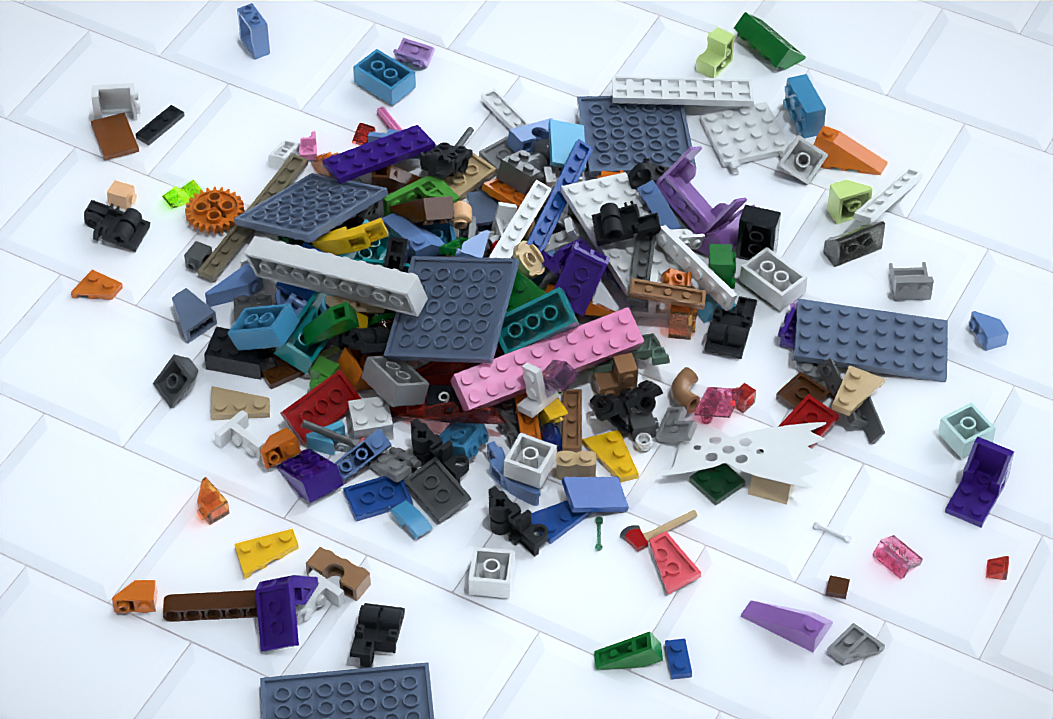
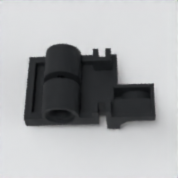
(445, 160)
(644, 173)
(622, 223)
(116, 226)
(730, 329)
(364, 339)
(640, 397)
(428, 445)
(507, 517)
(376, 631)

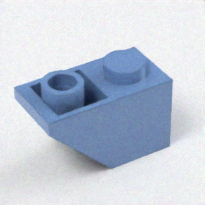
(989, 330)

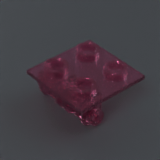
(717, 403)

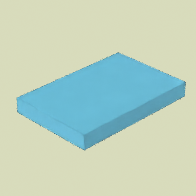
(562, 139)

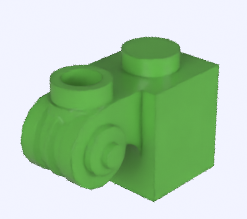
(322, 370)

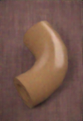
(681, 390)

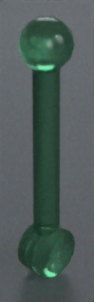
(599, 520)

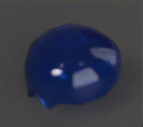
(551, 434)

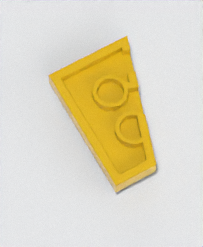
(613, 454)
(260, 551)

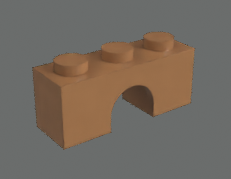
(354, 579)

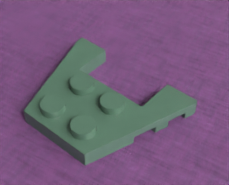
(650, 348)

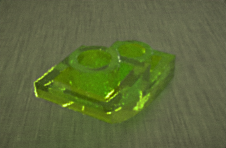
(179, 197)

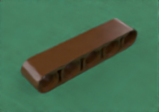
(210, 606)

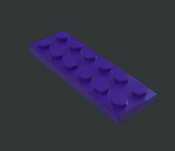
(378, 154)

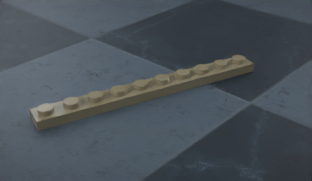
(239, 235)

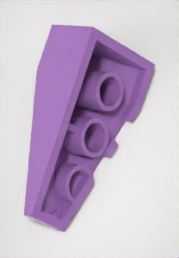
(723, 234)
(792, 624)

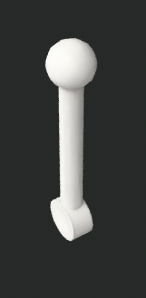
(847, 538)

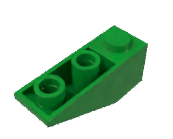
(331, 323)

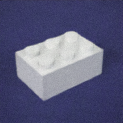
(773, 279)

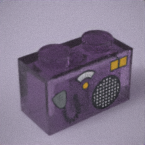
(559, 376)

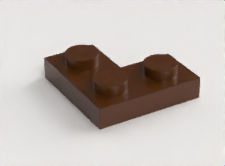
(281, 373)

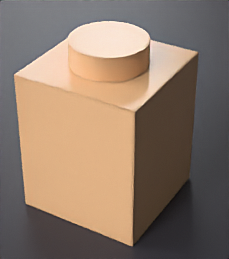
(121, 194)

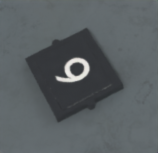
(441, 394)

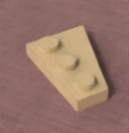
(358, 306)
(855, 389)
(228, 403)

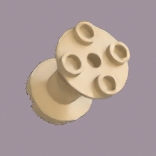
(529, 259)

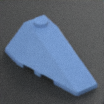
(421, 240)

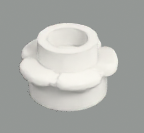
(643, 441)

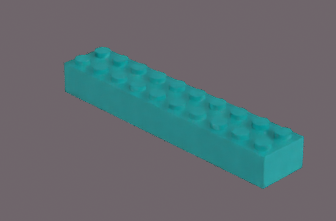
(295, 349)

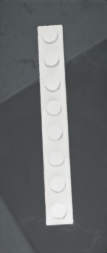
(521, 220)

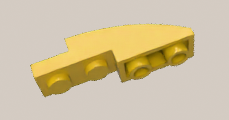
(351, 240)

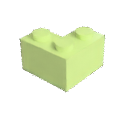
(718, 53)

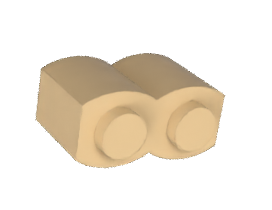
(575, 464)

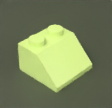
(846, 198)

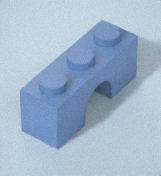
(525, 136)

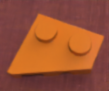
(96, 286)

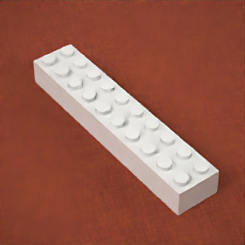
(336, 275)

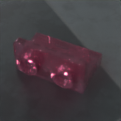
(896, 556)

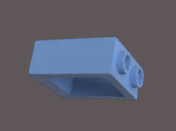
(253, 31)

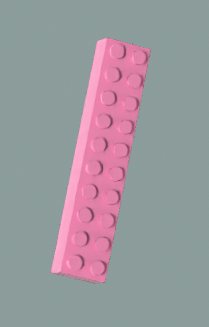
(580, 347)

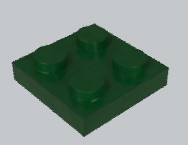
(717, 482)

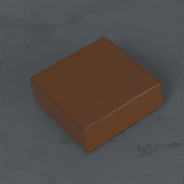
(837, 587)

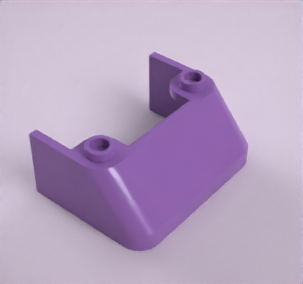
(687, 201)

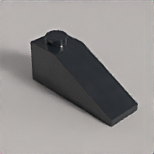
(397, 253)

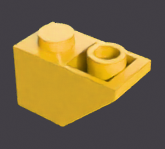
(553, 413)

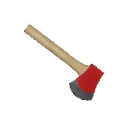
(639, 540)

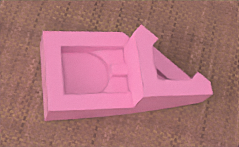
(308, 147)

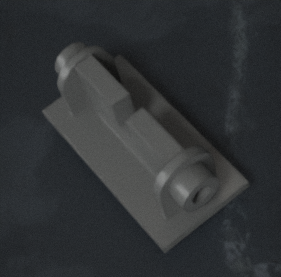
(830, 376)

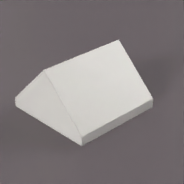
(802, 159)

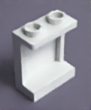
(115, 99)

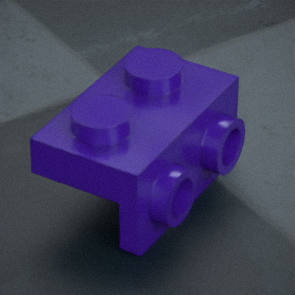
(787, 333)

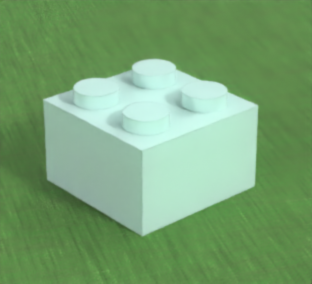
(962, 428)

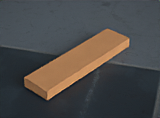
(667, 293)
(572, 421)

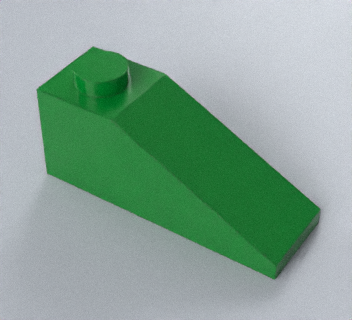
(630, 653)

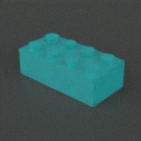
(537, 321)

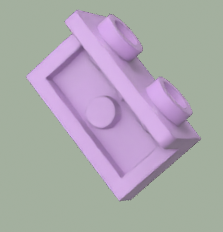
(414, 52)

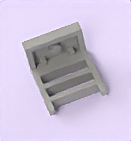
(911, 287)

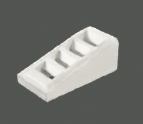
(281, 153)

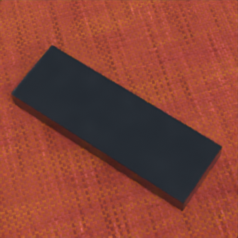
(160, 125)

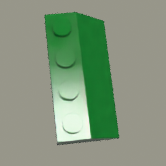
(767, 41)

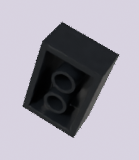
(757, 230)
(225, 358)

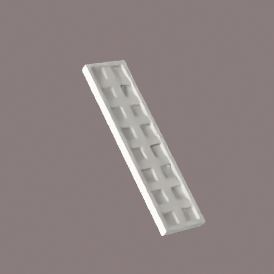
(682, 91)

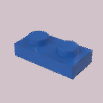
(678, 658)

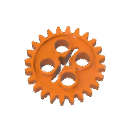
(213, 210)

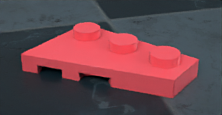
(673, 563)

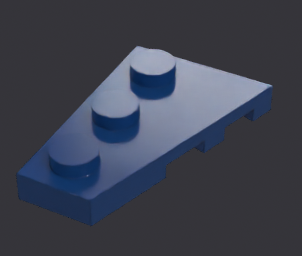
(558, 519)

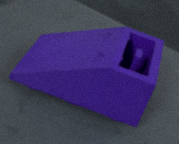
(311, 475)

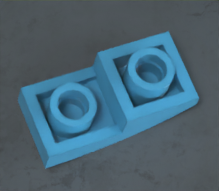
(412, 518)

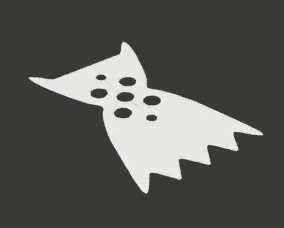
(781, 461)

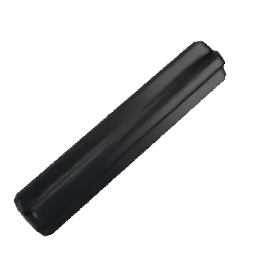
(616, 420)

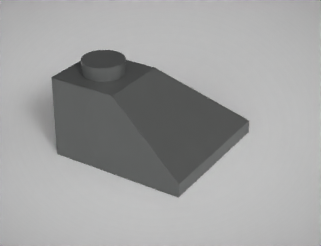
(175, 379)

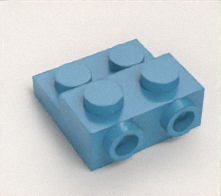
(465, 438)

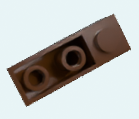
(393, 178)

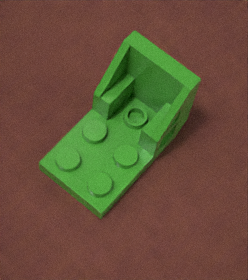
(423, 188)

